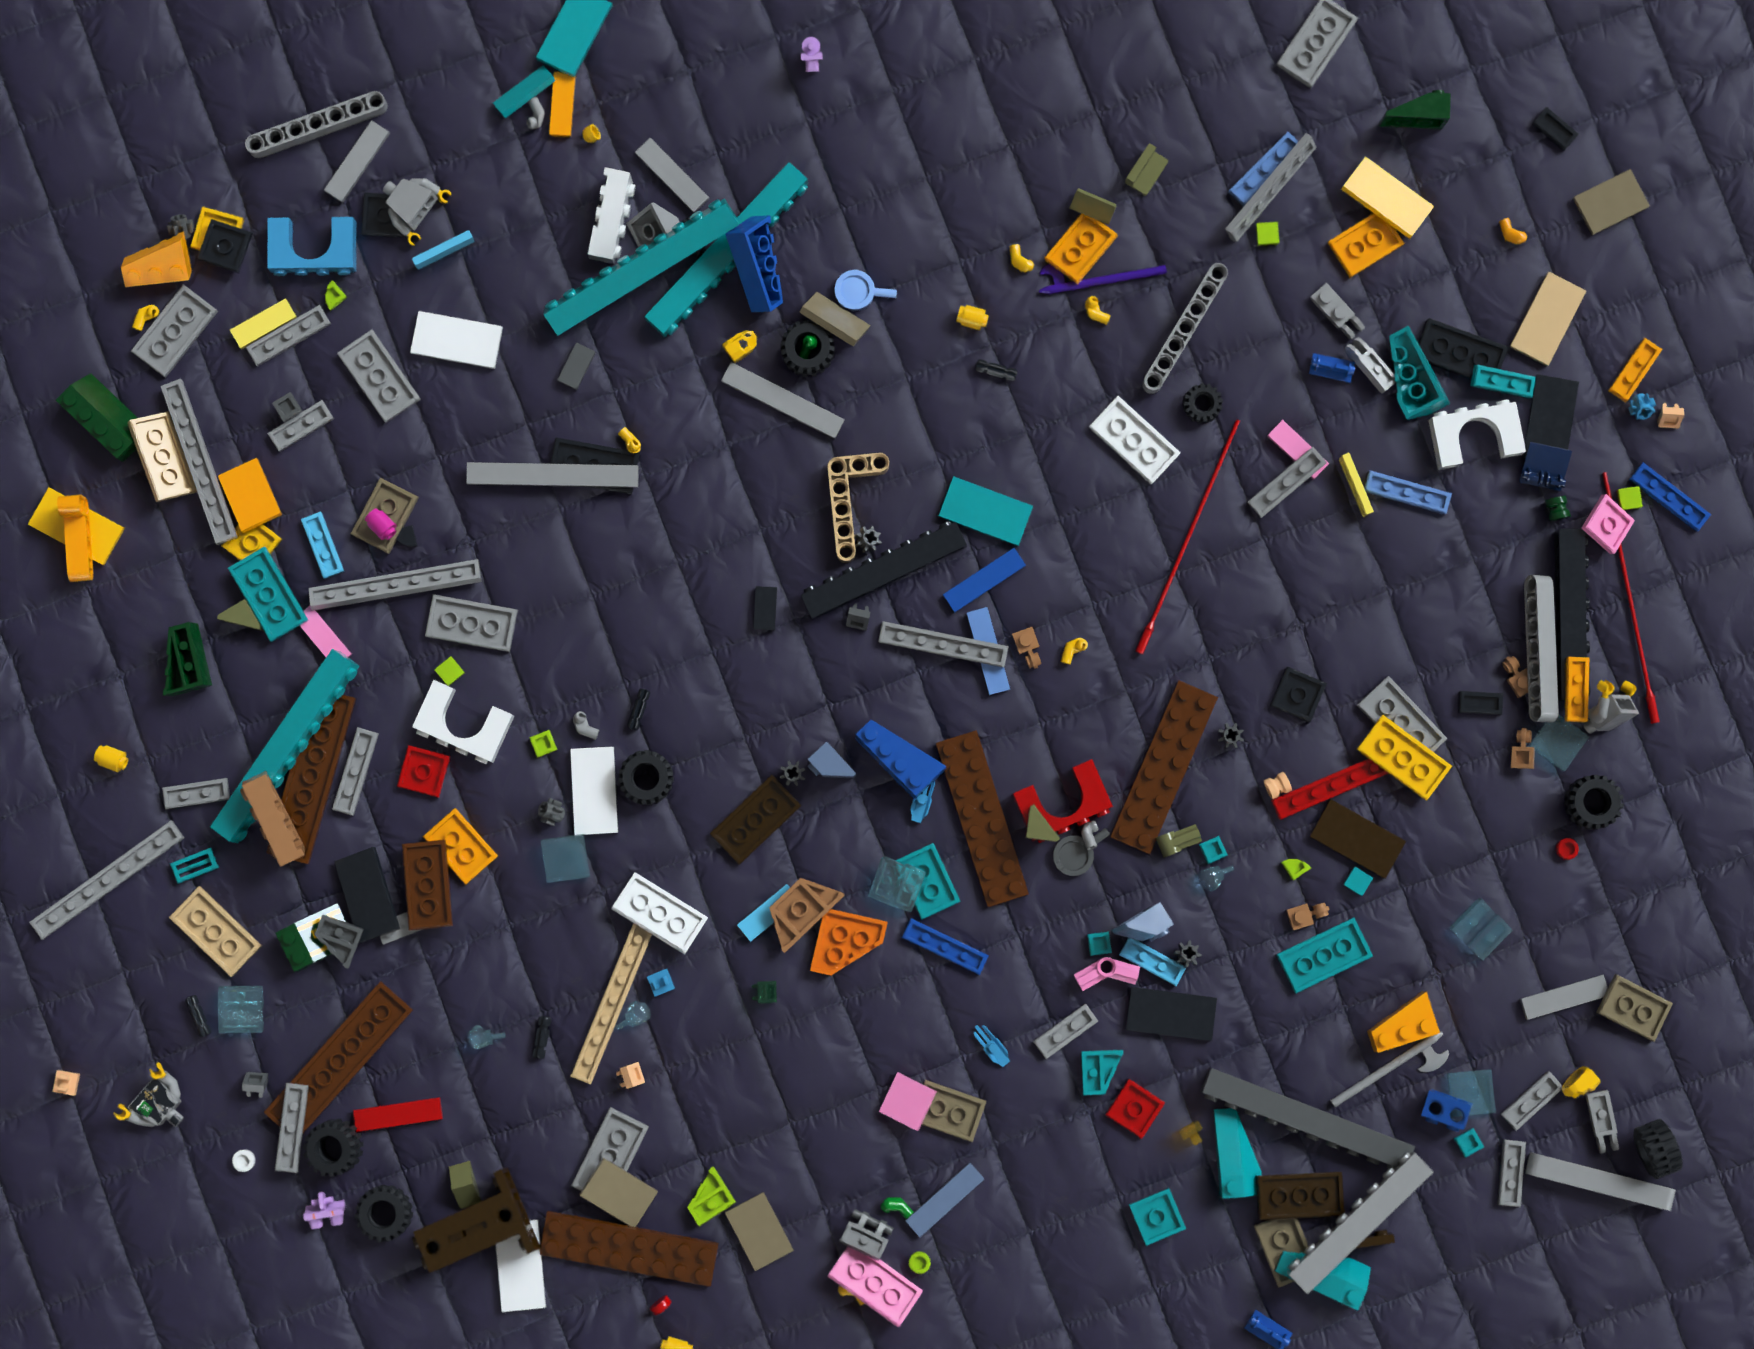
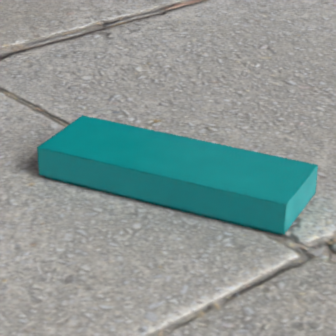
(524, 91)
(1503, 381)

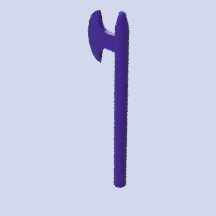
(1061, 286)

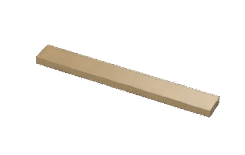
(611, 1004)

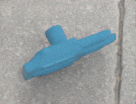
(921, 805)
(993, 1047)

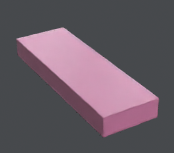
(1291, 443)
(322, 634)

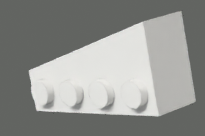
(611, 216)

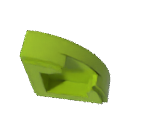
(334, 295)
(1295, 867)

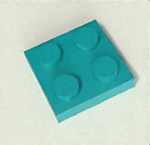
(1157, 1216)

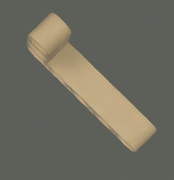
(844, 499)

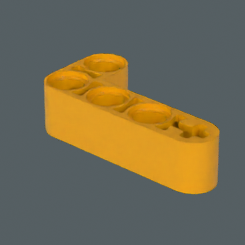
(77, 537)

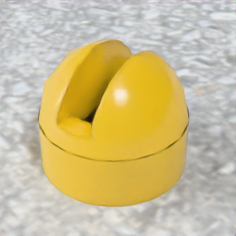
(591, 134)

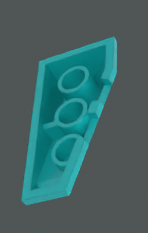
(1417, 385)
(1234, 1156)
(1345, 1283)

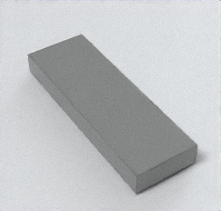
(300, 426)
(196, 793)
(1065, 1031)
(1531, 1100)
(1511, 1173)

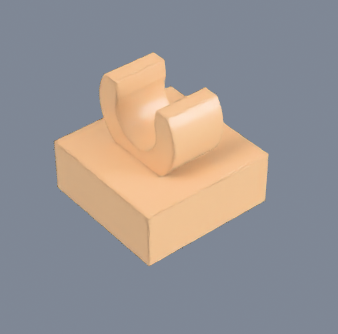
(1670, 417)
(631, 1075)
(66, 1082)

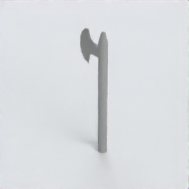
(1432, 1062)

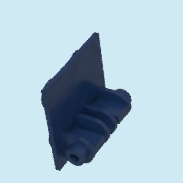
(1545, 466)

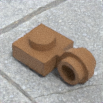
(1025, 642)
(1519, 681)
(1523, 756)
(1302, 916)

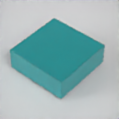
(1213, 849)
(1358, 881)
(1099, 943)
(1468, 1142)

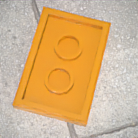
(1365, 244)
(1080, 247)
(249, 495)
(466, 849)

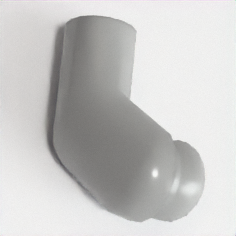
(538, 114)
(582, 726)
(1087, 830)

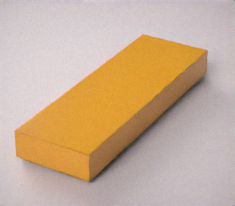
(562, 105)
(1635, 370)
(1577, 689)

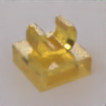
(1191, 1132)

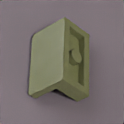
(1146, 170)
(1093, 206)

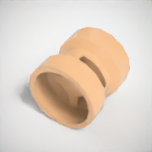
(1278, 785)

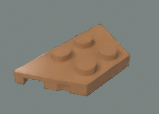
(801, 909)

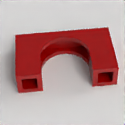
(1093, 800)

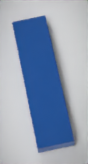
(1670, 497)
(984, 580)
(945, 946)

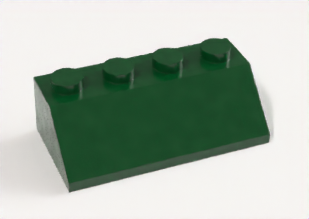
(100, 415)

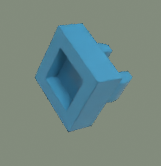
(661, 982)

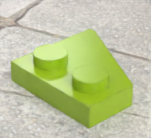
(710, 1199)

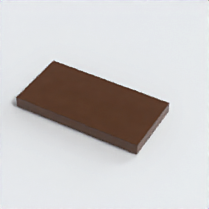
(427, 885)

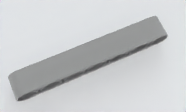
(305, 123)
(1189, 319)
(1541, 648)
(1600, 1181)

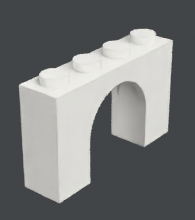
(1501, 418)
(432, 722)

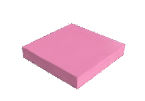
(1608, 524)
(907, 1101)

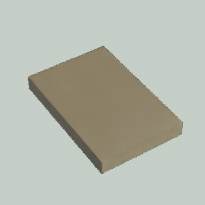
(1611, 202)
(834, 319)
(395, 504)
(1634, 1008)
(954, 1112)
(618, 1192)
(759, 1231)
(1280, 1236)

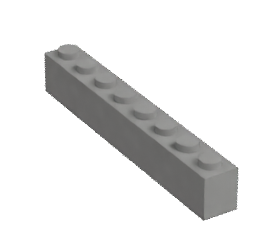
(1359, 1222)

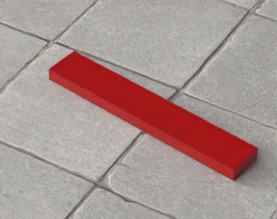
(1326, 788)

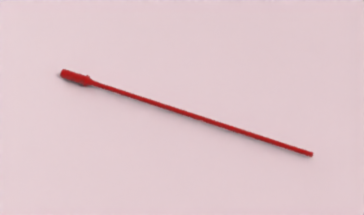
(1150, 626)
(1650, 698)

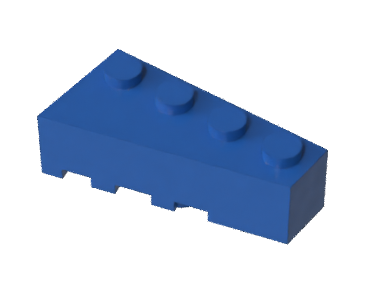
(755, 263)
(902, 760)

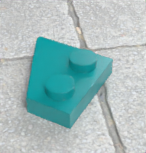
(1098, 1070)

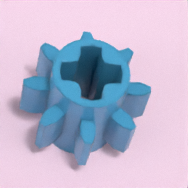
(1642, 406)

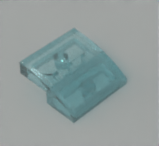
(896, 884)
(1480, 929)
(240, 1009)

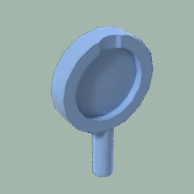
(856, 290)

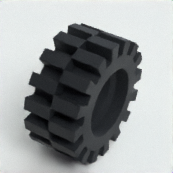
(1202, 390)

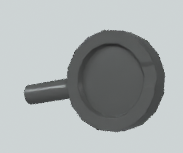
(1072, 855)

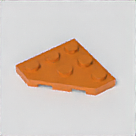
(844, 939)

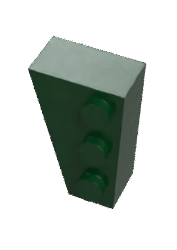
(186, 661)

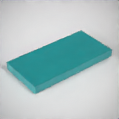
(573, 34)
(985, 511)
(268, 594)
(1324, 955)

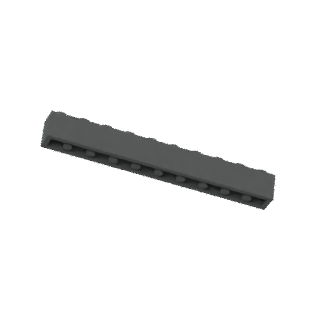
(1304, 1117)

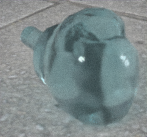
(1212, 877)
(636, 1014)
(480, 1038)

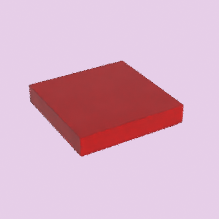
(423, 771)
(1135, 1108)

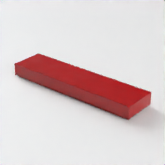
(398, 1114)

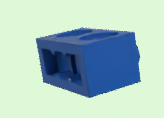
(1448, 1104)

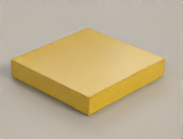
(204, 220)
(252, 541)

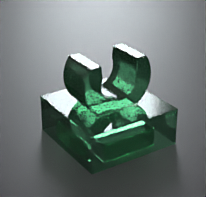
(766, 992)

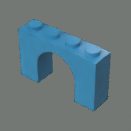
(338, 258)

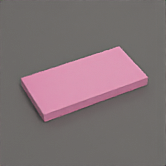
(875, 1285)

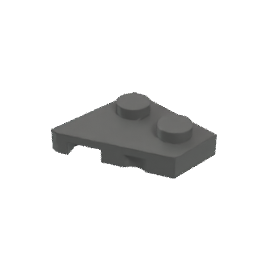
(339, 938)

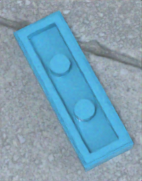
(443, 249)
(322, 545)
(761, 917)
(1152, 961)

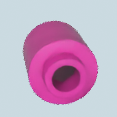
(381, 524)

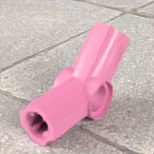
(1120, 971)

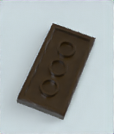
(755, 819)
(1357, 838)
(1299, 1195)

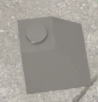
(650, 223)

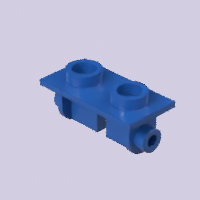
(1332, 368)
(1268, 1330)

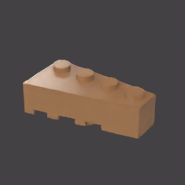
(273, 818)

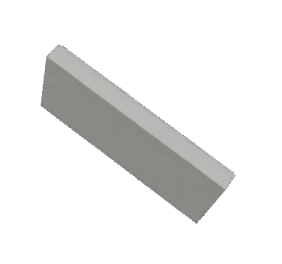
(1317, 42)
(174, 331)
(378, 376)
(471, 623)
(1394, 704)
(615, 1141)

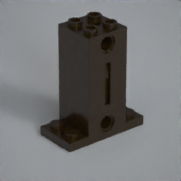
(477, 1227)

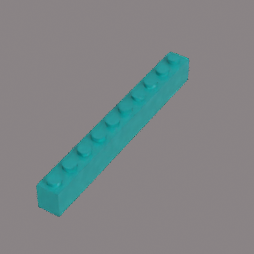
(718, 257)
(640, 266)
(289, 739)

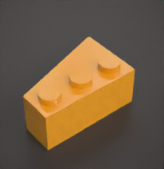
(158, 264)
(1405, 1025)

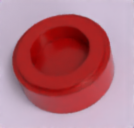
(1567, 848)
(660, 1305)

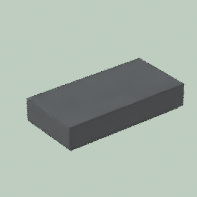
(576, 366)

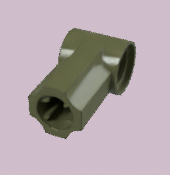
(1175, 841)

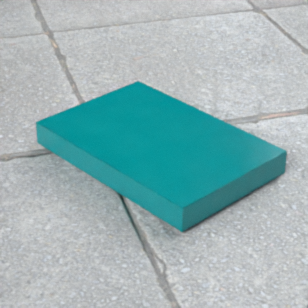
(936, 889)

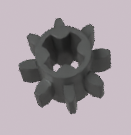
(179, 224)
(872, 535)
(1229, 741)
(794, 779)
(551, 811)
(1191, 950)

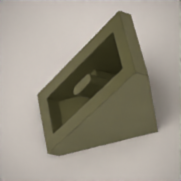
(241, 615)
(1038, 827)
(464, 1184)

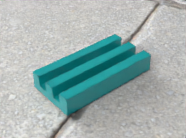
(212, 859)

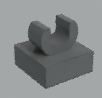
(287, 407)
(858, 618)
(255, 1083)

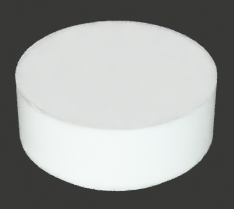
(243, 1160)

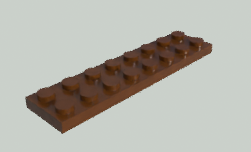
(1164, 767)
(313, 775)
(982, 818)
(346, 1052)
(629, 1248)

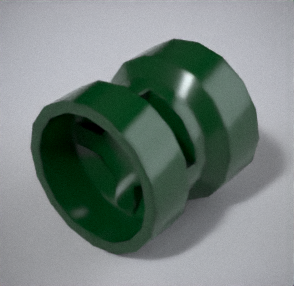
(1557, 508)

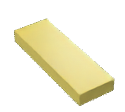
(263, 323)
(1356, 485)

